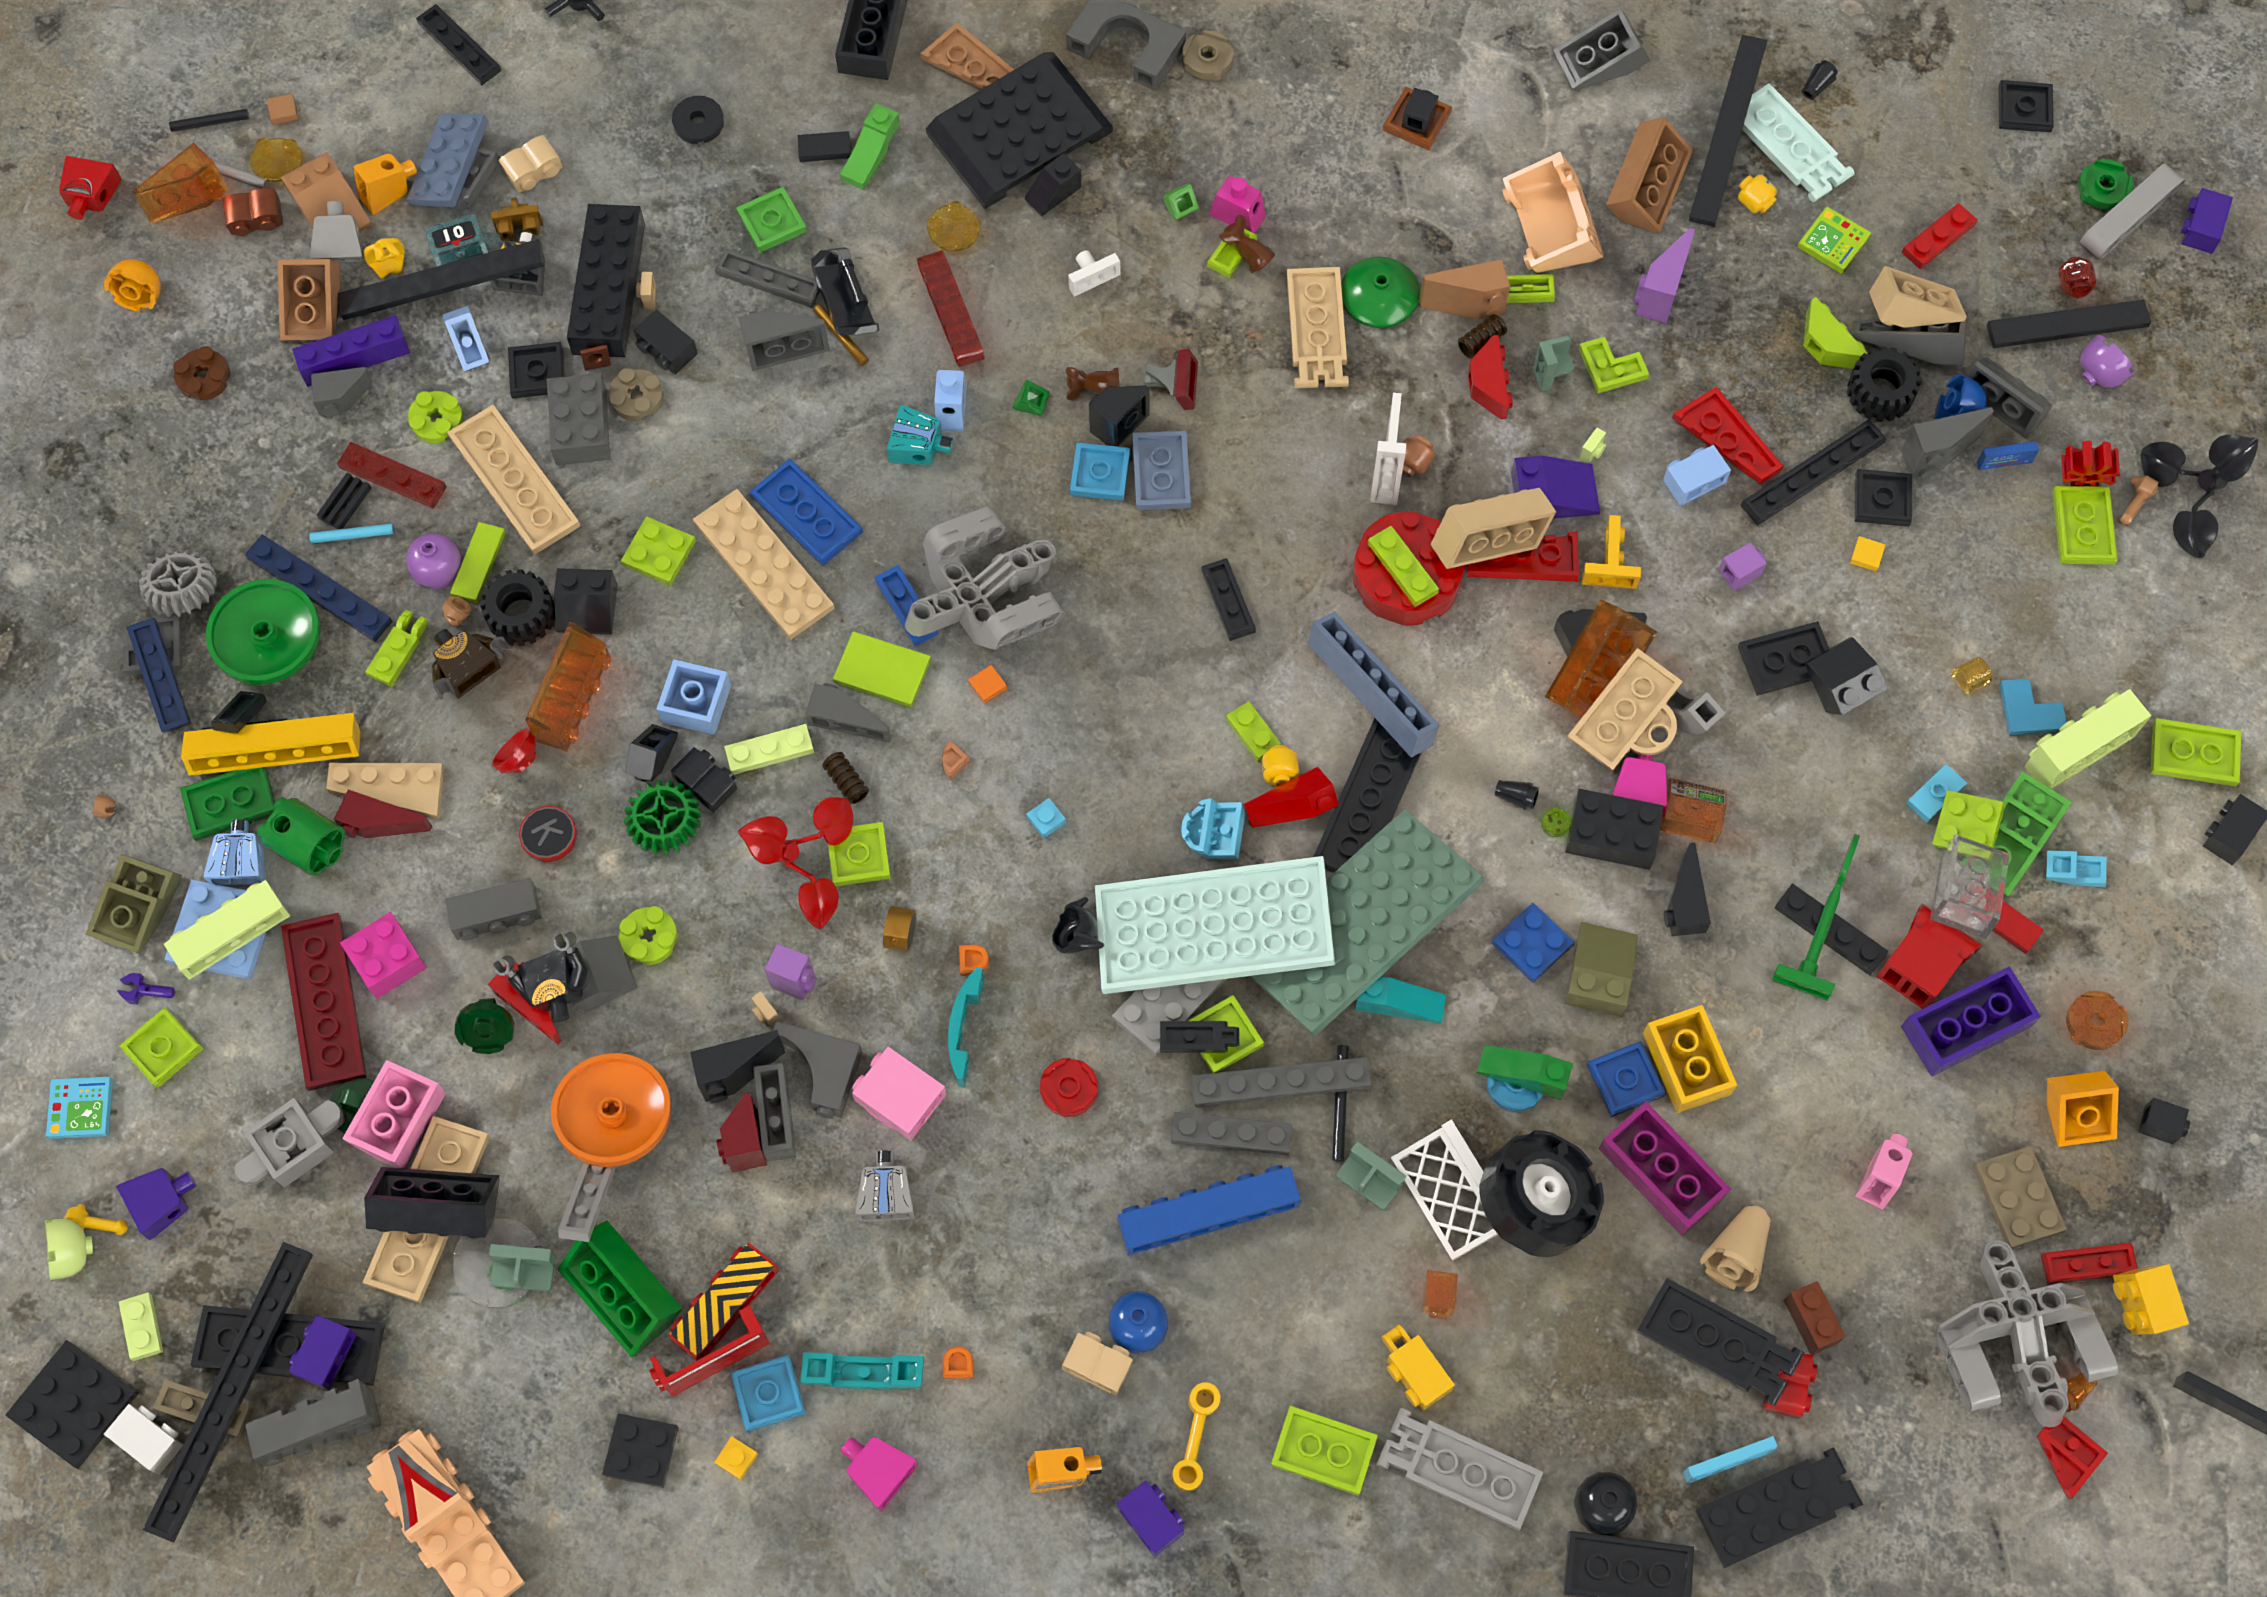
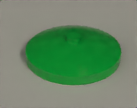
(263, 631)

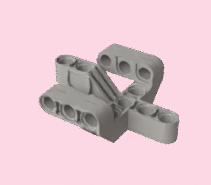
(970, 599)
(1967, 1363)

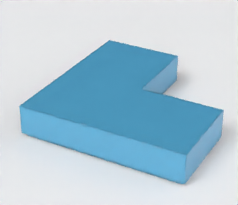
(2023, 715)

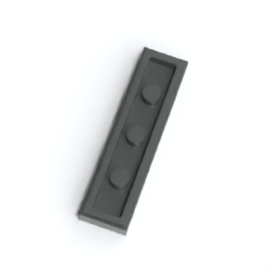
(768, 277)

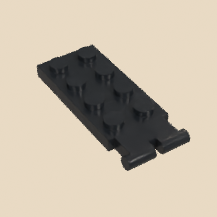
(1719, 1341)
(1777, 1508)

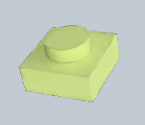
(1593, 447)

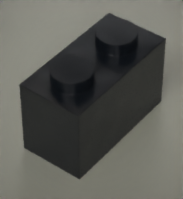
(665, 342)
(2235, 829)

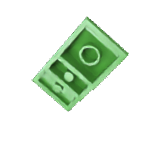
(2026, 824)

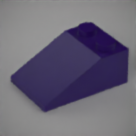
(1565, 483)

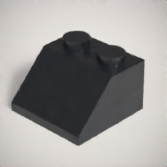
(1118, 412)
(585, 599)
(1845, 677)

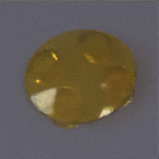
(275, 158)
(953, 227)

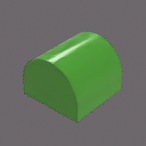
(1181, 201)

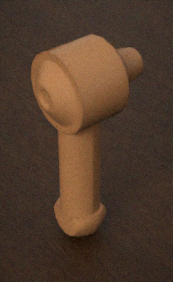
(2145, 488)

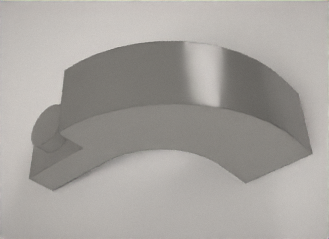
(1693, 712)

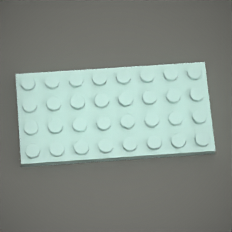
(1214, 925)

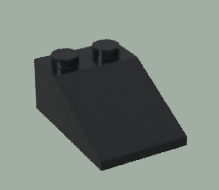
(730, 1065)

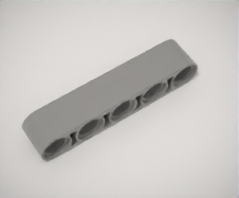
(2132, 211)

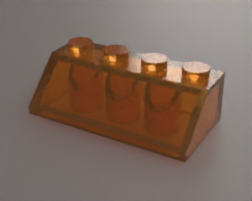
(1597, 657)
(568, 688)

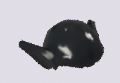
(1076, 929)

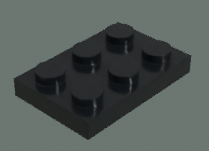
(1780, 657)

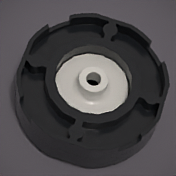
(1541, 1194)

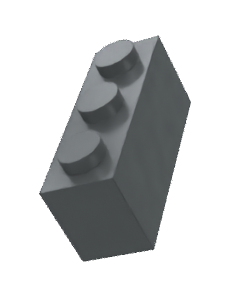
(493, 909)
(774, 1112)

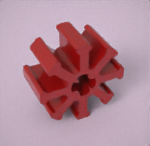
(2090, 464)

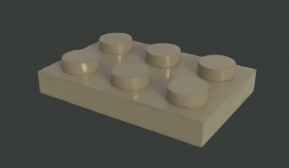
(2019, 1197)

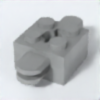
(277, 1140)

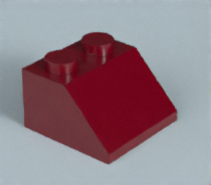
(741, 1137)

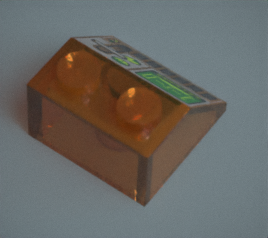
(1694, 810)

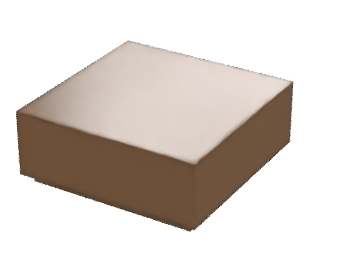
(282, 109)

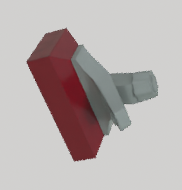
(1178, 378)

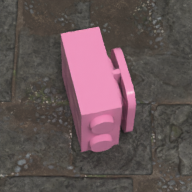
(898, 1093)

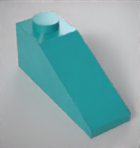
(1402, 1000)

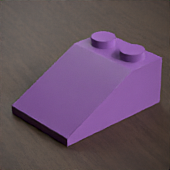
(1659, 286)

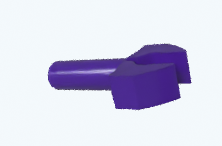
(143, 989)

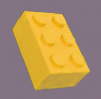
(1689, 1059)

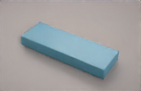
(1730, 1460)

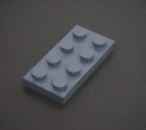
(447, 160)

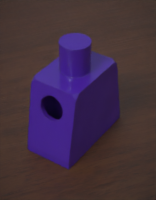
(156, 1199)

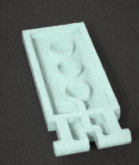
(1793, 144)

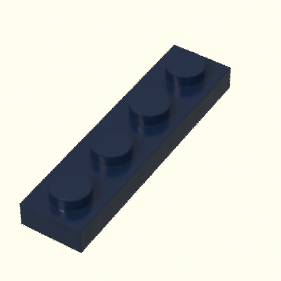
(158, 675)

